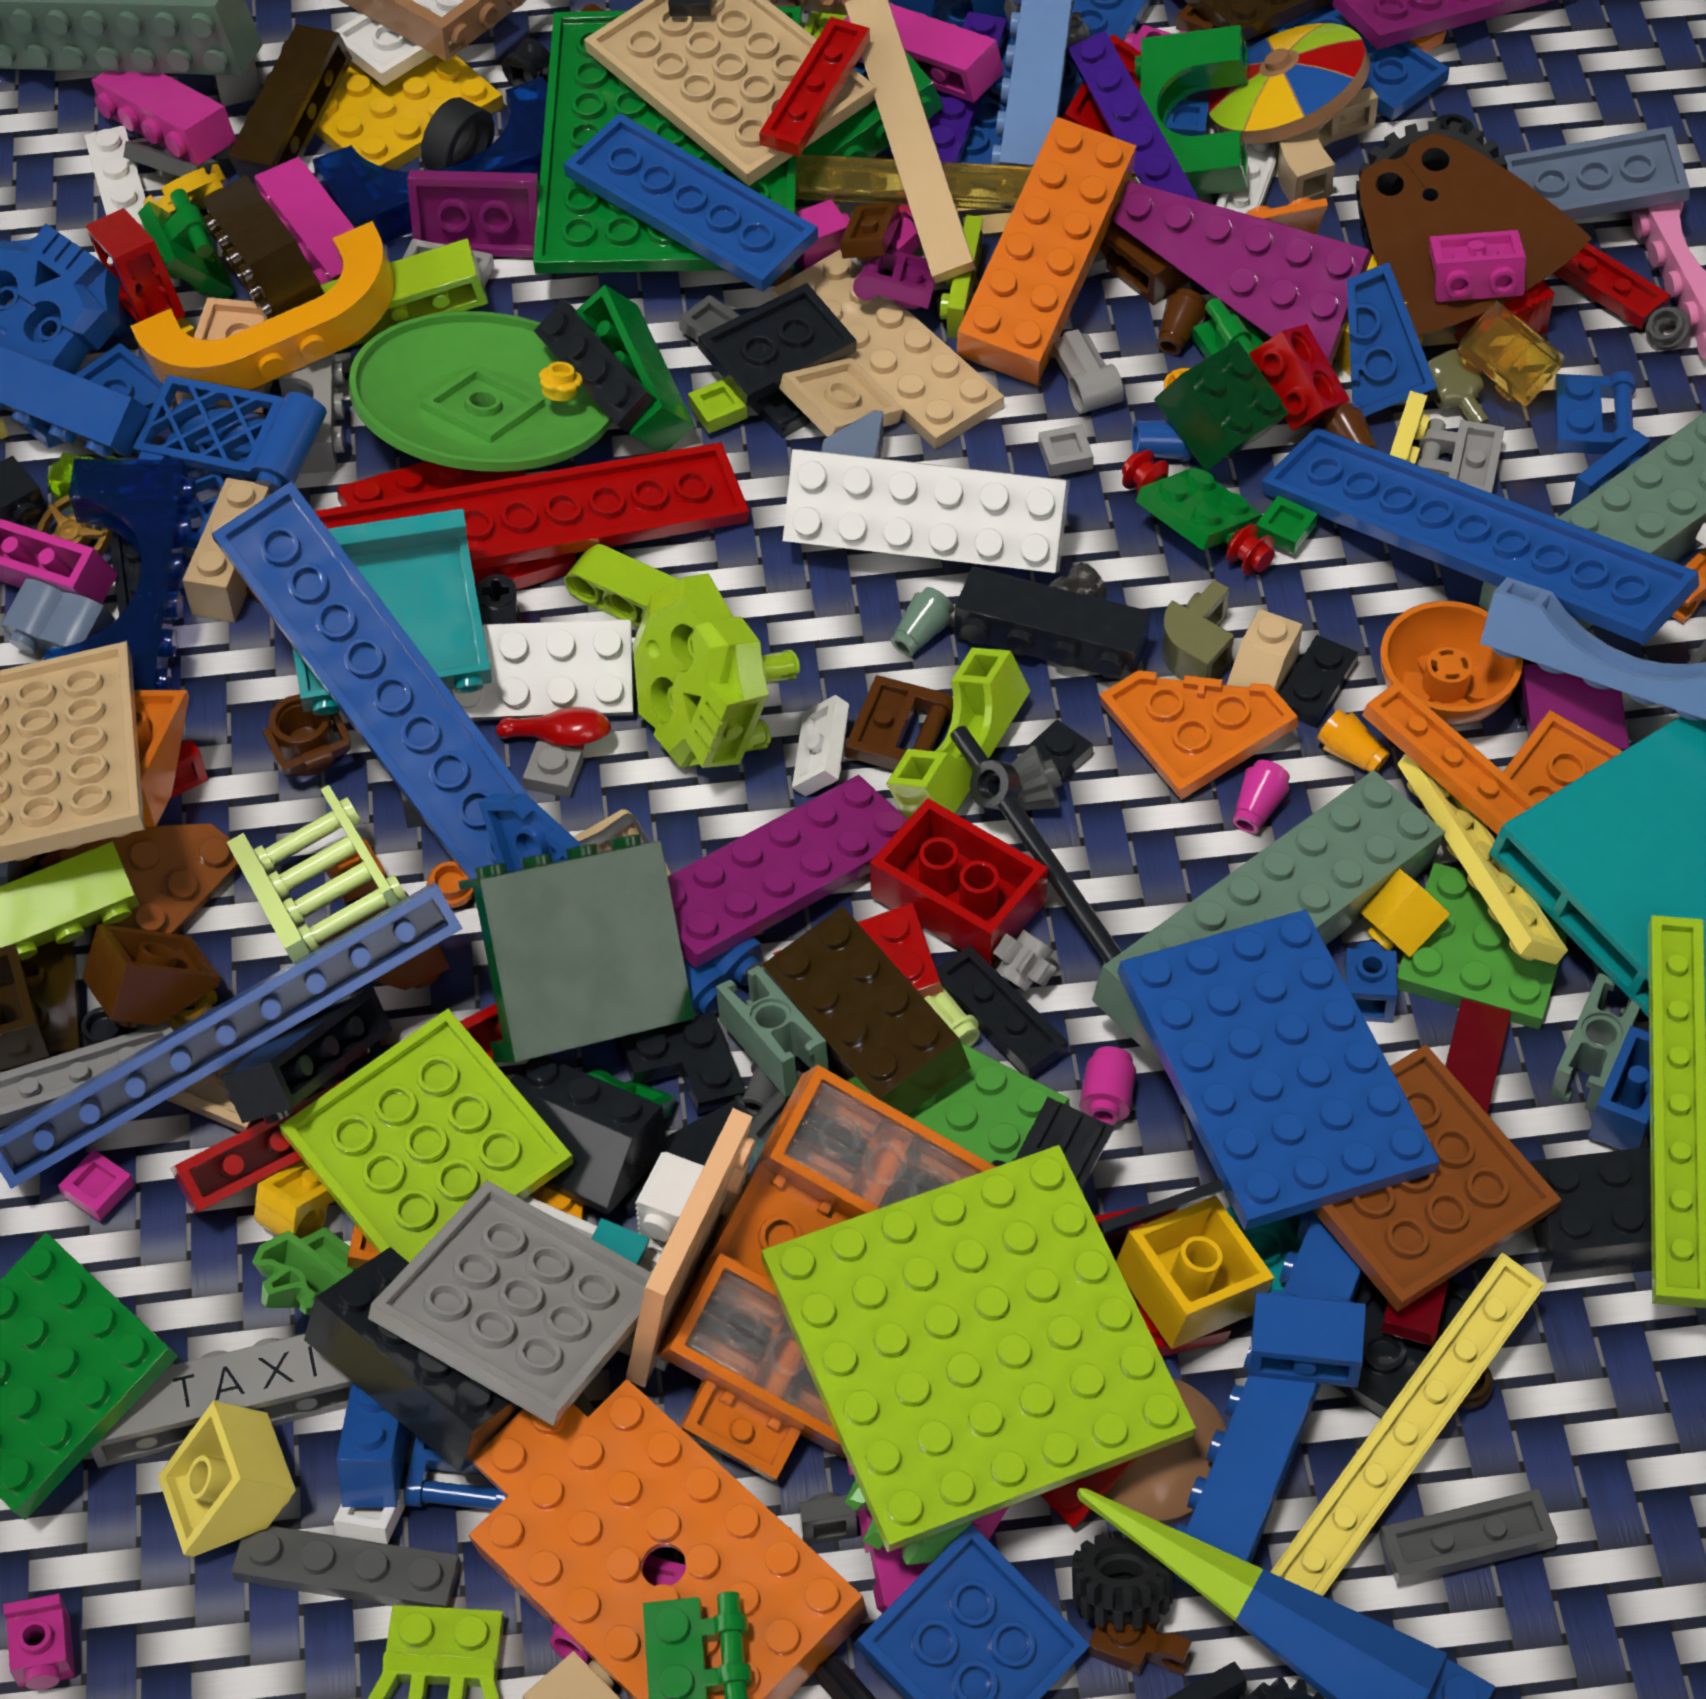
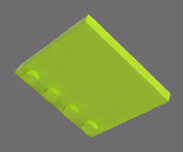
(422, 1135)

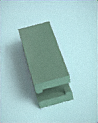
(771, 1029)
(1591, 1057)

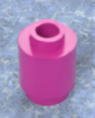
(1108, 1085)

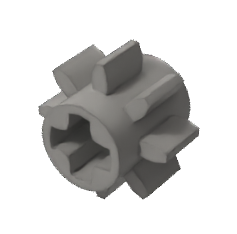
(1025, 960)

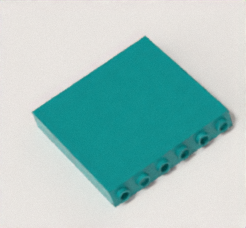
(1619, 851)

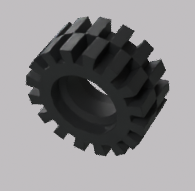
(1120, 1582)

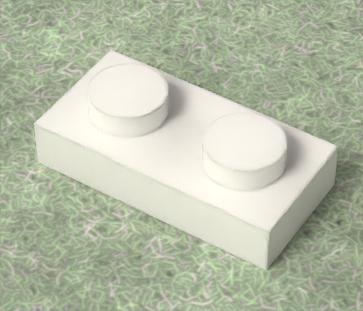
(820, 745)

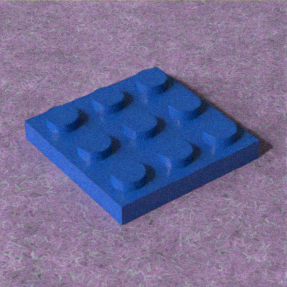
(971, 1630)

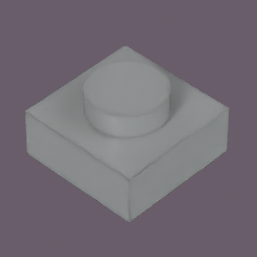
(1065, 450)
(553, 769)

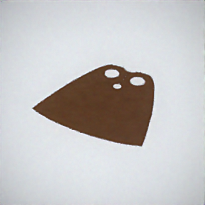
(1472, 198)

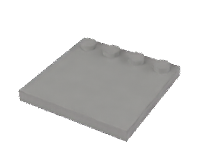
(515, 1302)

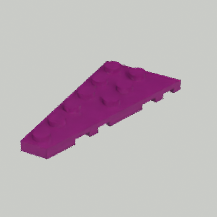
(1254, 265)

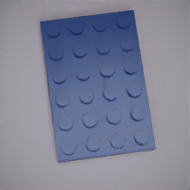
(1277, 1069)

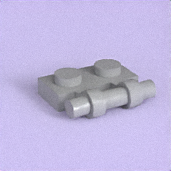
(1473, 447)

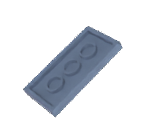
(1606, 173)

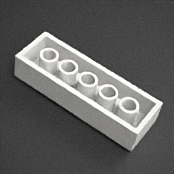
(926, 510)

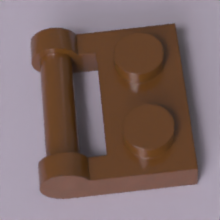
(887, 716)

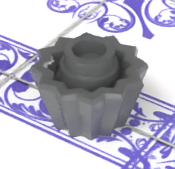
(1037, 781)

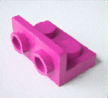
(1478, 265)

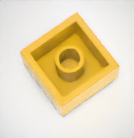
(1193, 1271)

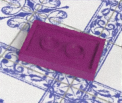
(486, 207)

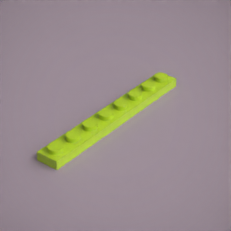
(1677, 1110)

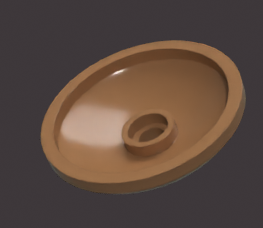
(1163, 1479)

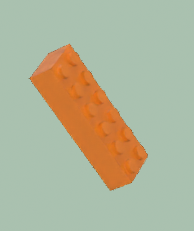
(1046, 251)

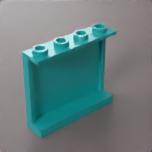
(428, 585)

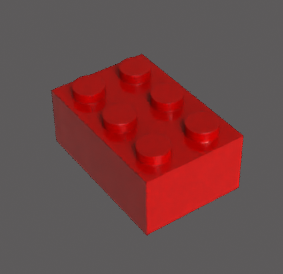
(959, 879)

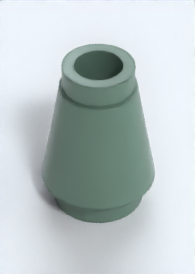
(923, 619)

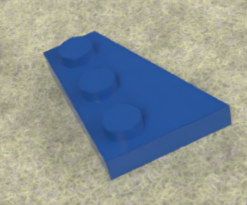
(1383, 343)
(116, 370)

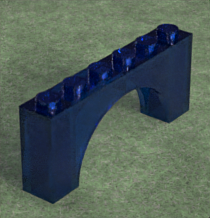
(381, 194)
(149, 509)

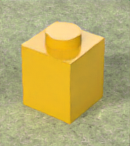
(1403, 914)

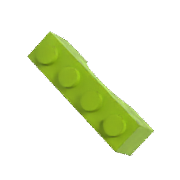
(985, 700)

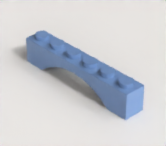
(1536, 627)

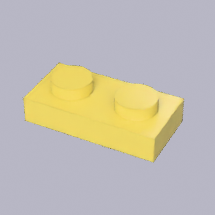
(1411, 427)

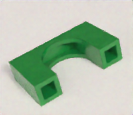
(1185, 64)

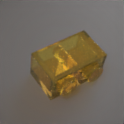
(1510, 354)

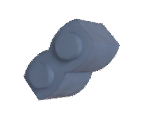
(52, 618)

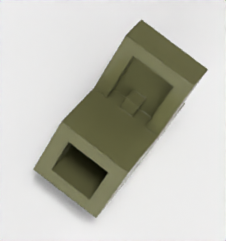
(1192, 635)

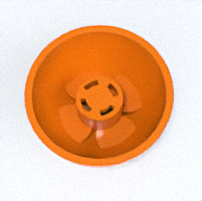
(1441, 661)

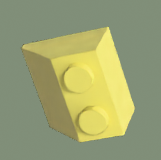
(225, 1478)

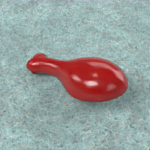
(562, 727)

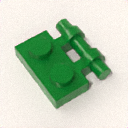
(677, 1649)

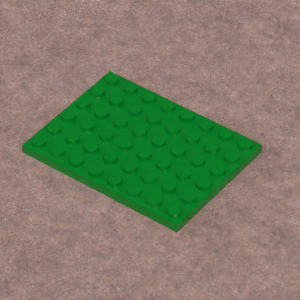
(576, 226)

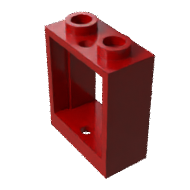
(136, 263)

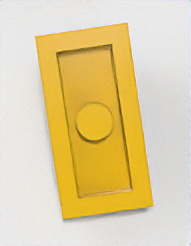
(292, 1201)

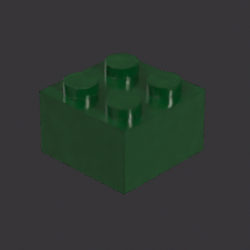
(1221, 405)

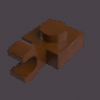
(1133, 1647)

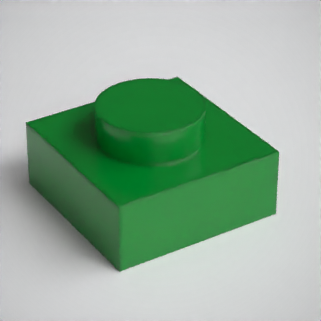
(1287, 524)

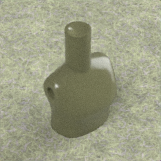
(1456, 386)

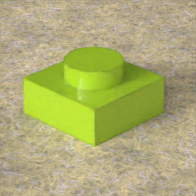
(717, 406)

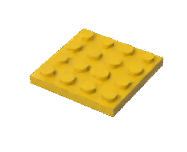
(390, 120)

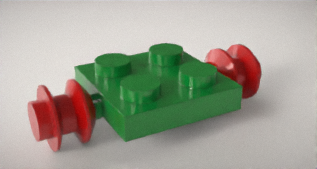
(1199, 510)

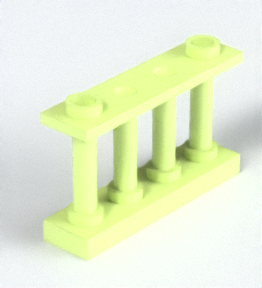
(275, 887)

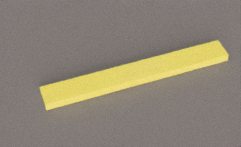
(1409, 1427)

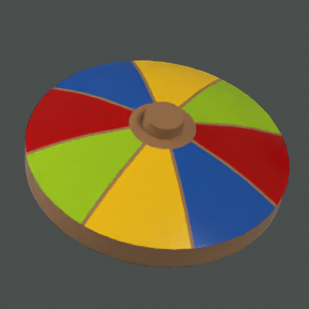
(1293, 83)

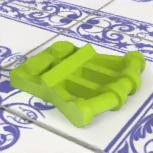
(441, 1649)

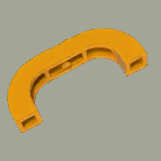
(284, 340)

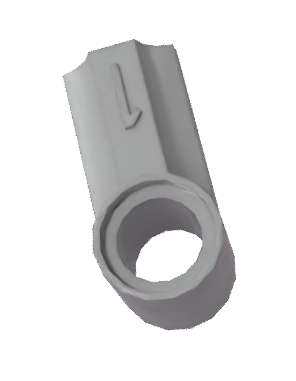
(1089, 379)

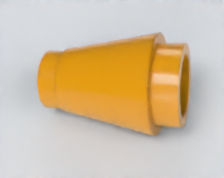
(1351, 741)

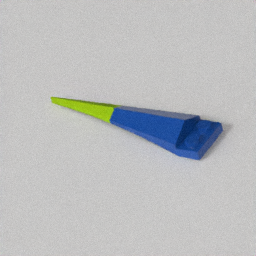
(1317, 1638)

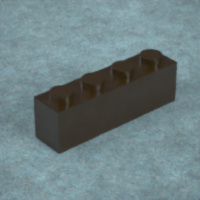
(291, 101)

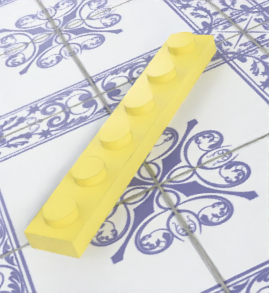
(1470, 843)

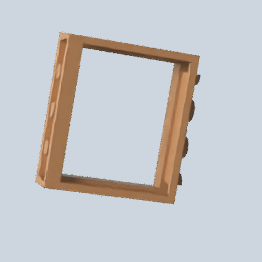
(432, 31)

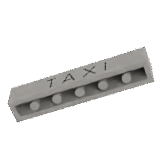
(271, 1376)

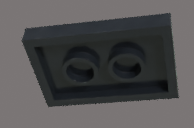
(775, 340)
(1389, 1358)

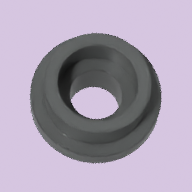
(1660, 320)

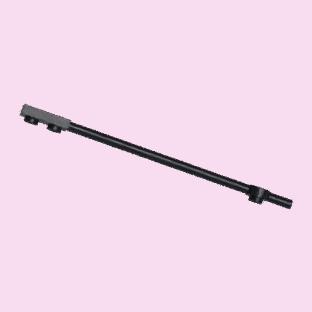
(986, 793)

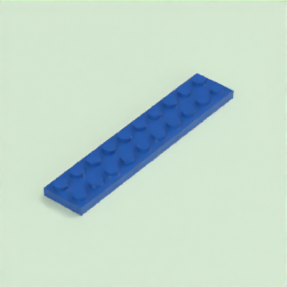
(1482, 533)
(370, 670)

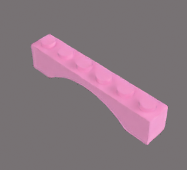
(1669, 252)

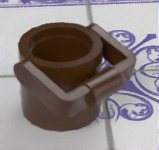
(304, 741)

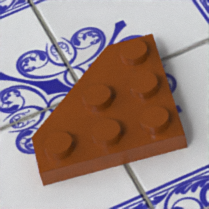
(169, 869)

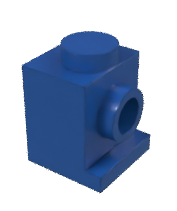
(1372, 980)

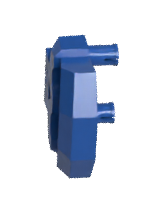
(59, 289)

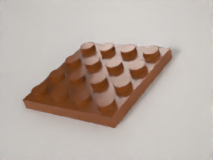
(1441, 1222)

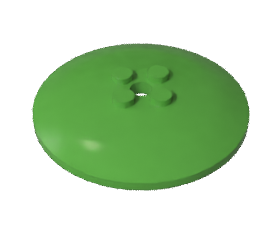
(470, 394)

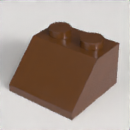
(146, 974)

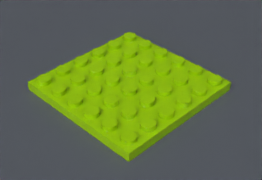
(975, 1346)

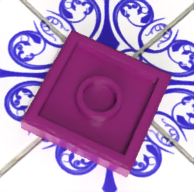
(1570, 697)

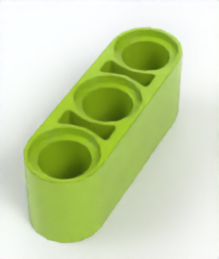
(615, 583)

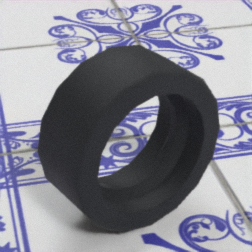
(456, 134)

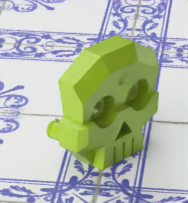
(704, 675)

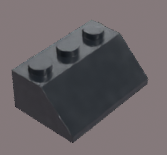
(603, 1127)

